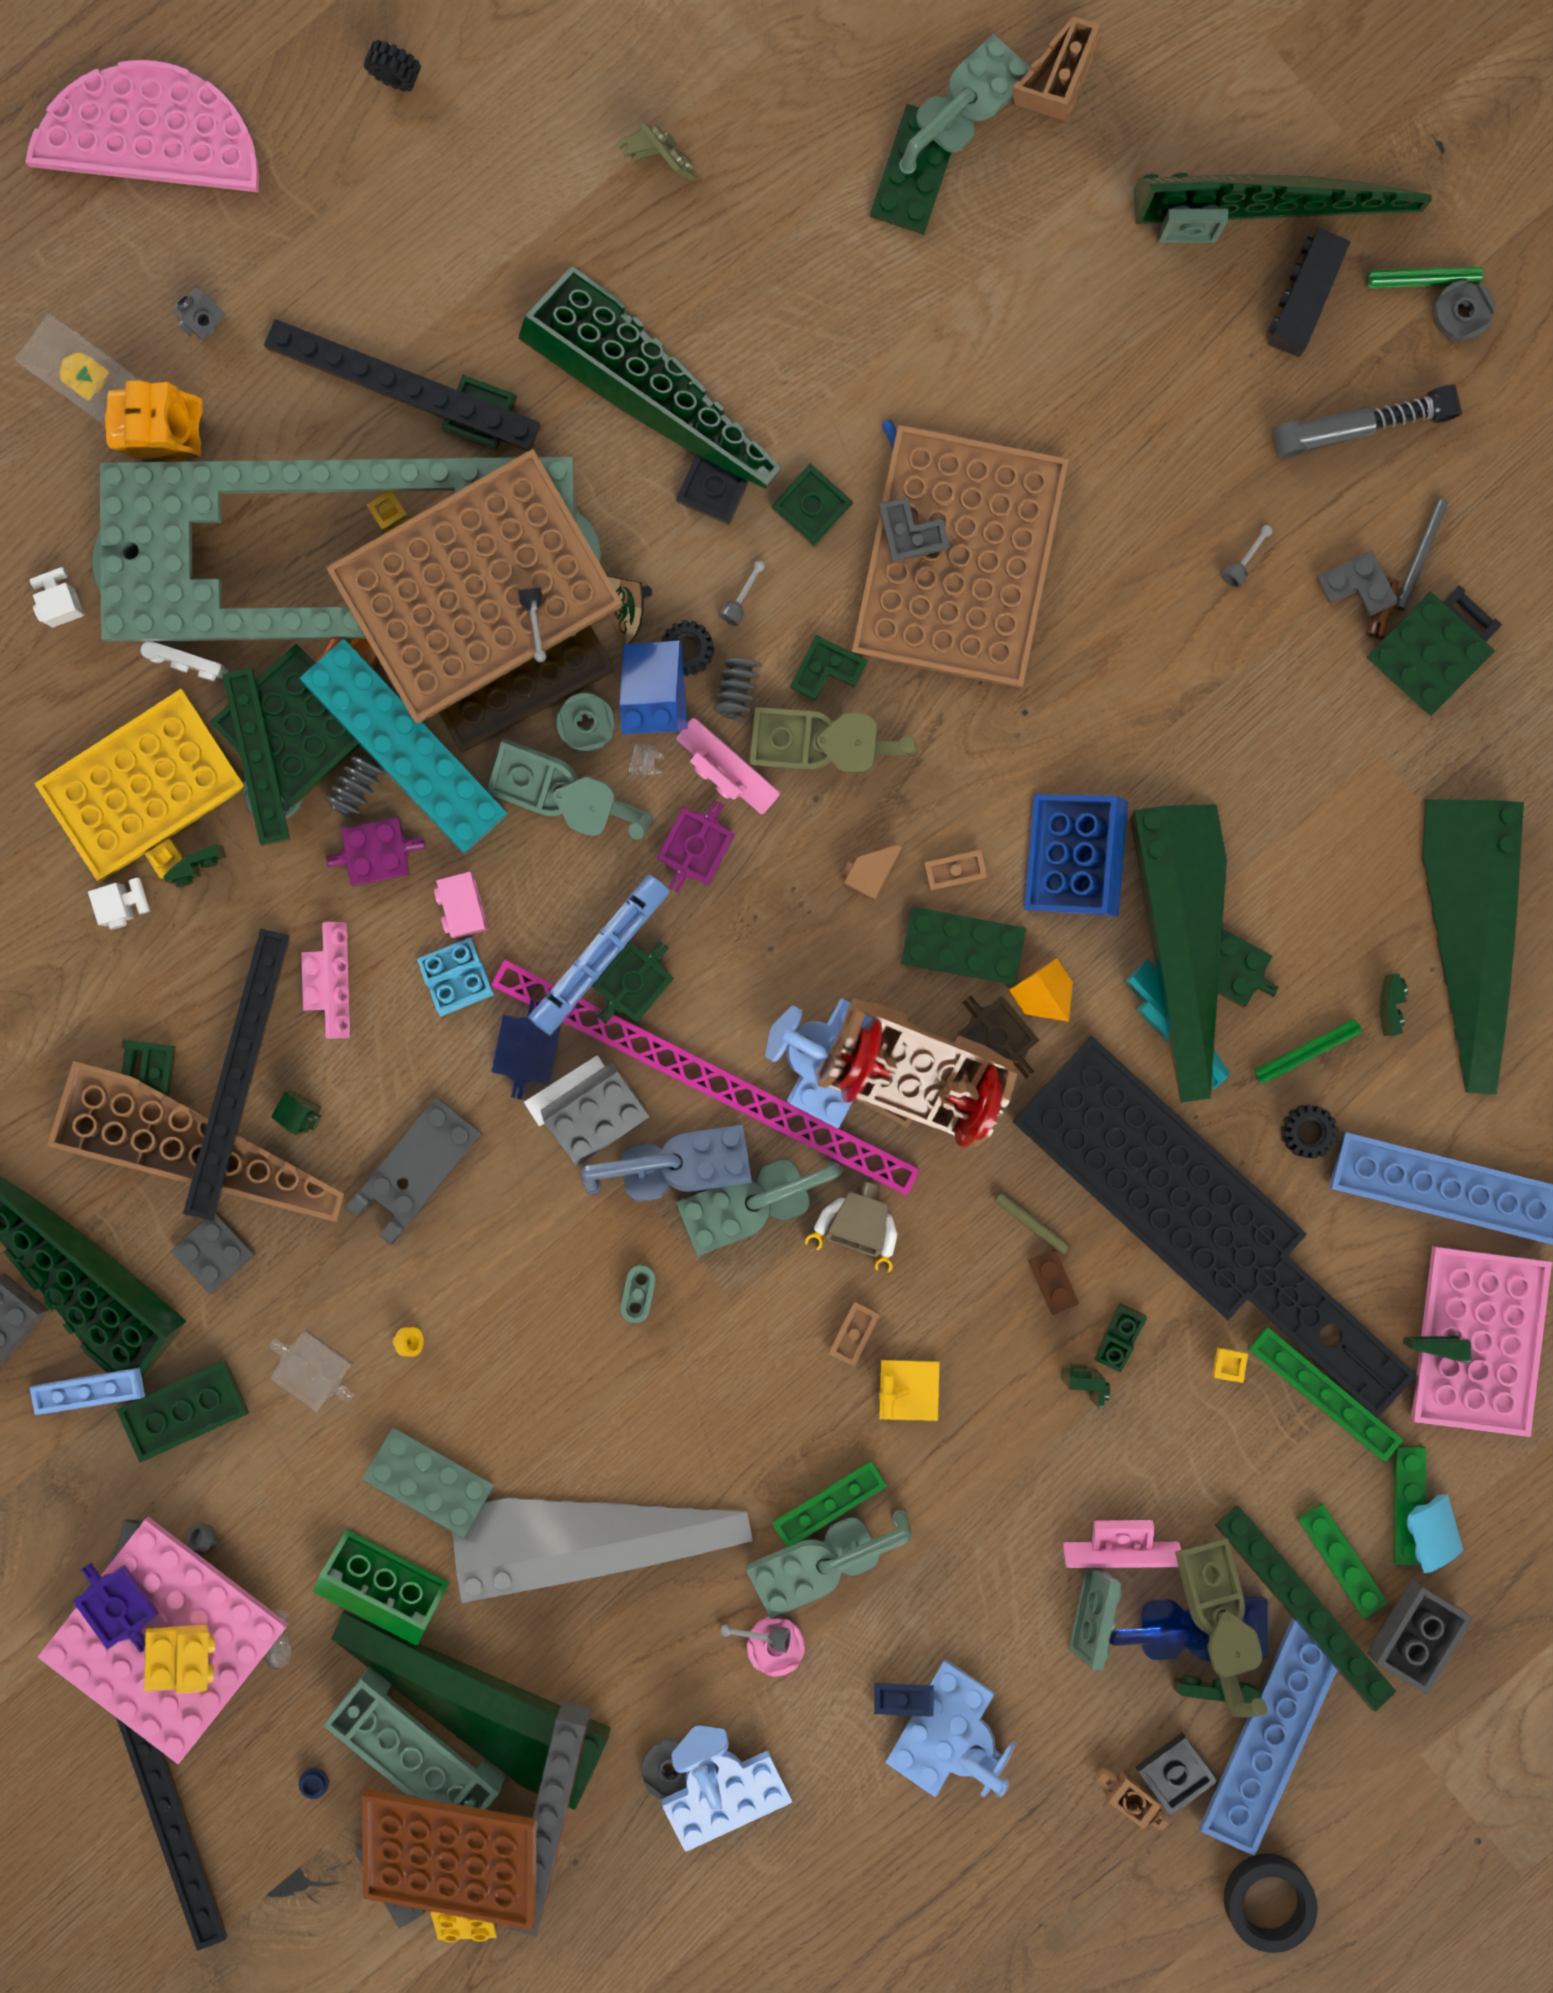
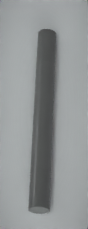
(1421, 554)

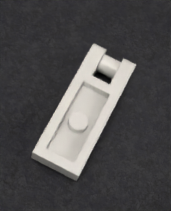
(182, 661)

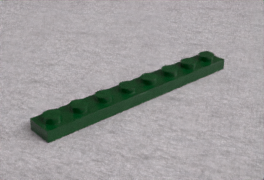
(1305, 1608)

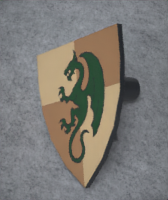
(629, 617)

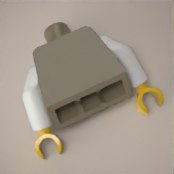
(859, 1224)

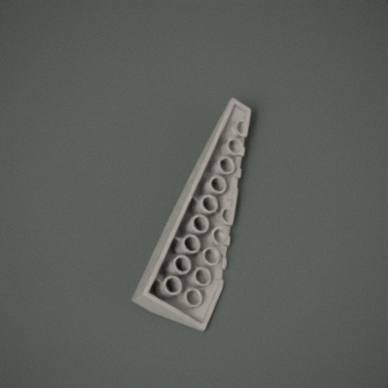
(549, 1543)

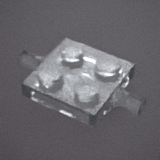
(311, 1370)

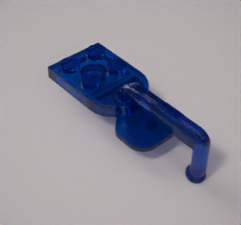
(1169, 1629)

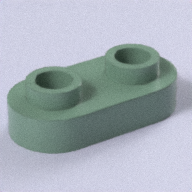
(638, 1293)

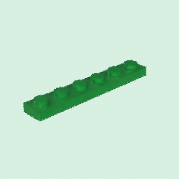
(1325, 1394)

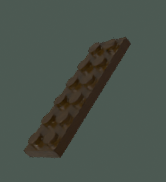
(527, 690)

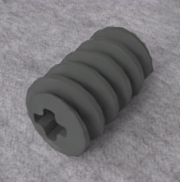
(736, 688)
(354, 787)

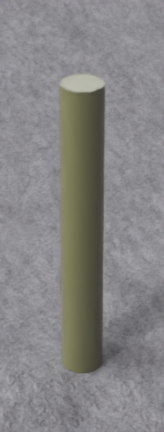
(1031, 1222)

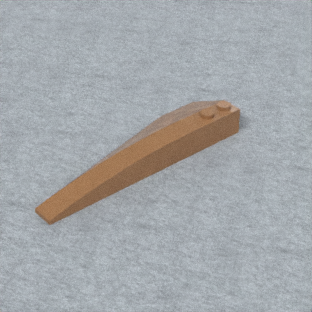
(144, 1130)

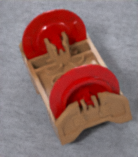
(918, 1073)

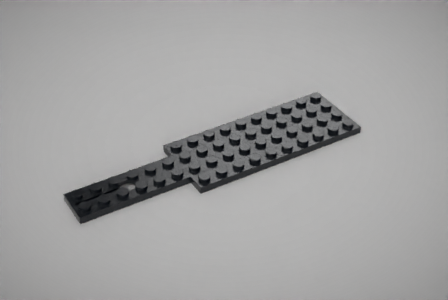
(1198, 1213)

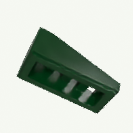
(1450, 1347)

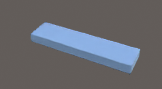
(87, 1391)

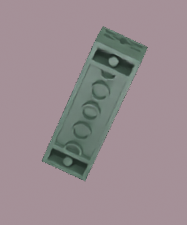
(407, 1750)

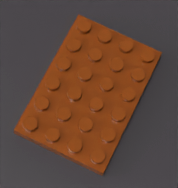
(449, 1858)

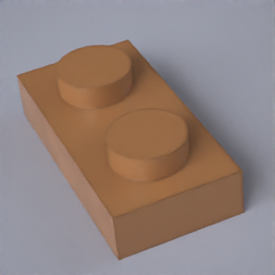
(955, 870)
(854, 1333)

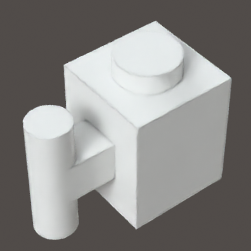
(57, 602)
(113, 903)

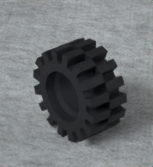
(392, 65)
(701, 636)
(1326, 1136)

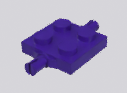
(115, 1606)

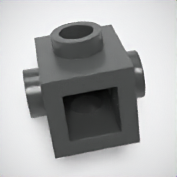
(197, 313)

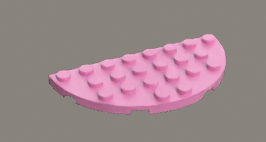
(147, 126)

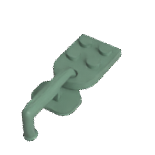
(974, 92)
(531, 780)
(723, 1216)
(815, 1567)

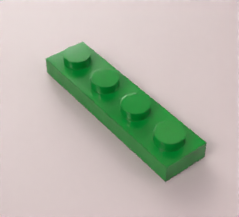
(1408, 1492)
(829, 1503)
(1342, 1560)

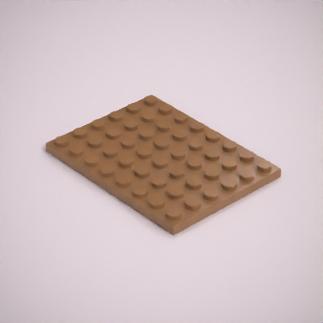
(447, 583)
(980, 600)

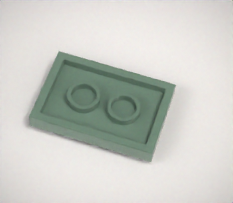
(1095, 1617)

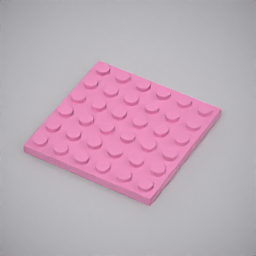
(185, 1594)

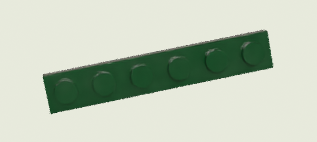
(256, 757)

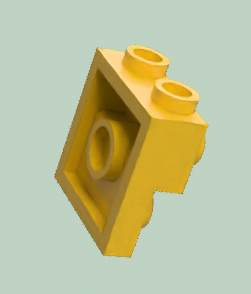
(178, 1658)

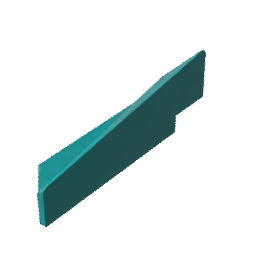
(1146, 986)

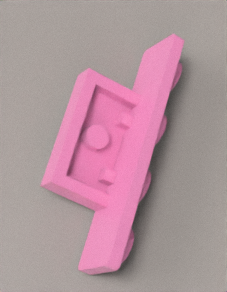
(726, 768)
(326, 980)
(1121, 1546)

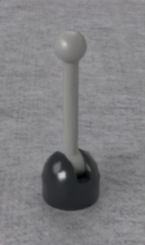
(531, 600)

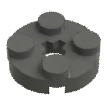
(1466, 294)
(653, 1769)

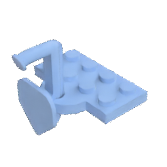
(806, 1094)
(944, 1741)
(723, 1794)

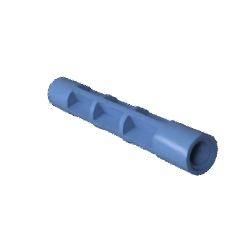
(599, 954)

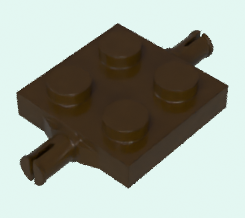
(1001, 1031)

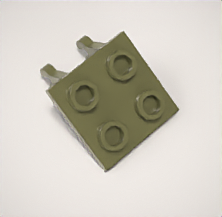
(653, 142)

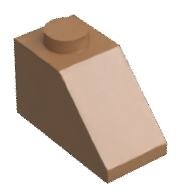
(870, 871)

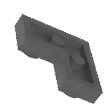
(905, 538)
(1361, 576)

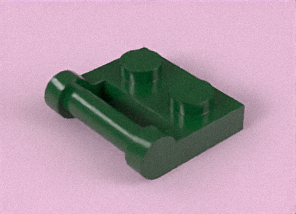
(155, 1063)

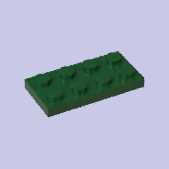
(910, 198)
(963, 945)
(182, 1411)

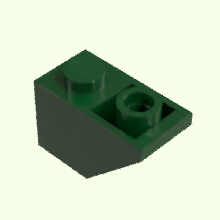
(297, 1113)

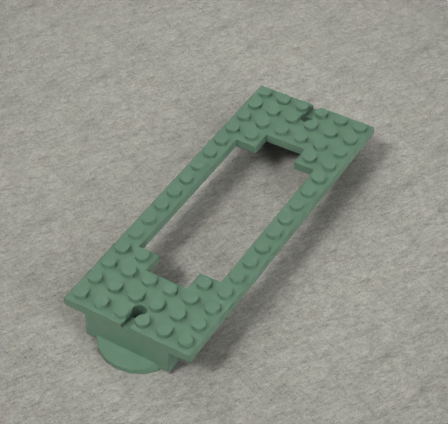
(147, 538)

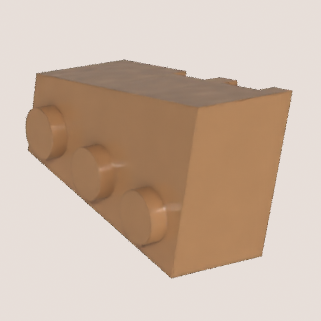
(1061, 71)

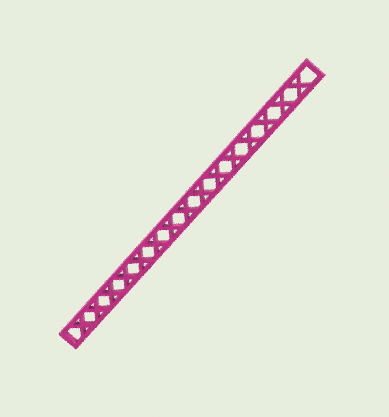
(708, 1090)

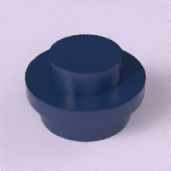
(313, 1783)

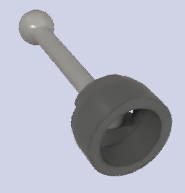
(1236, 573)
(732, 611)
(777, 1639)

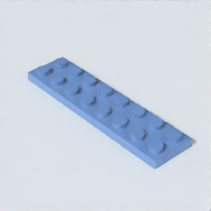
(1444, 1187)
(1270, 1743)

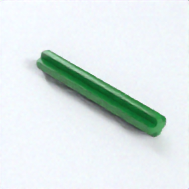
(1423, 277)
(1307, 1051)

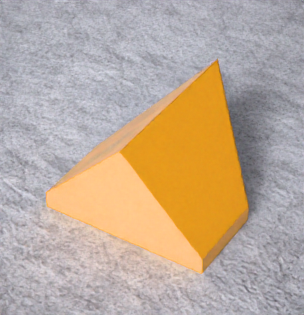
(1045, 992)

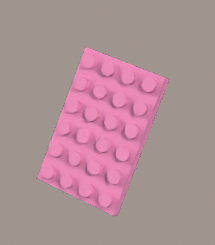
(1502, 1311)

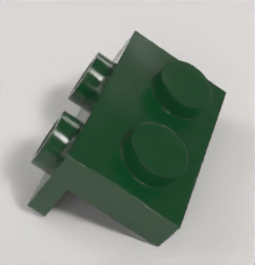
(1081, 1378)

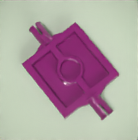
(695, 846)
(375, 851)

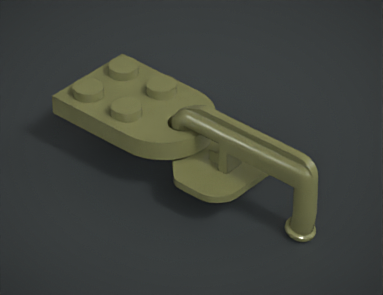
(791, 738)
(1218, 1610)

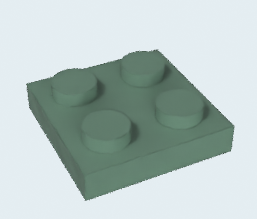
(1193, 225)

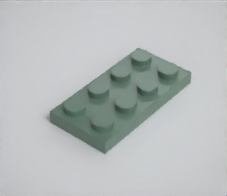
(428, 1482)

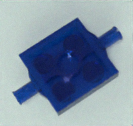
(525, 1051)

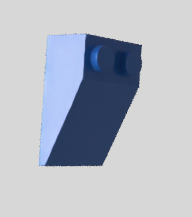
(652, 688)

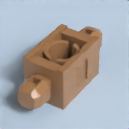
(1147, 1812)

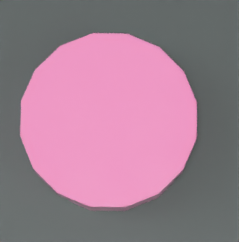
(769, 1660)

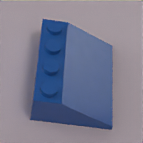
(1076, 854)

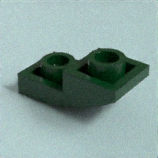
(187, 869)
(1392, 993)
(1120, 1337)

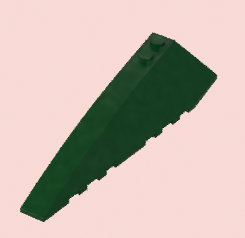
(1184, 893)
(483, 1711)

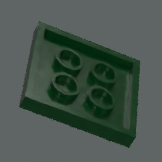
(1430, 653)

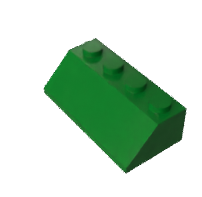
(381, 1587)

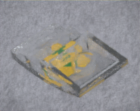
(73, 366)

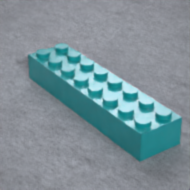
(403, 748)

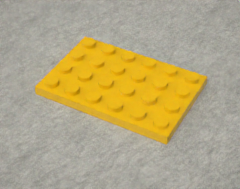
(140, 785)

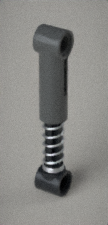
(1297, 437)

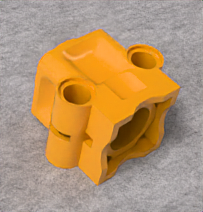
(153, 421)

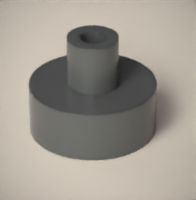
(202, 1538)

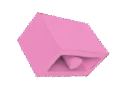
(461, 905)

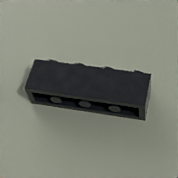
(1308, 292)

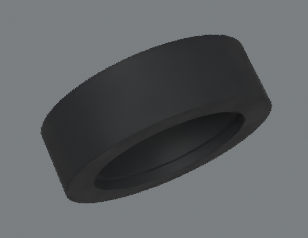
(1290, 1933)

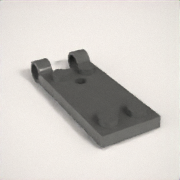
(424, 1159)

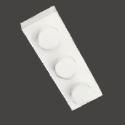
(561, 1086)

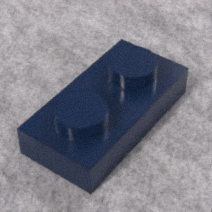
(904, 1699)

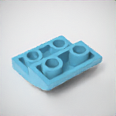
(455, 976)
(1435, 1533)

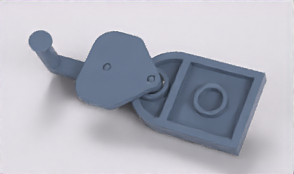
(708, 1156)

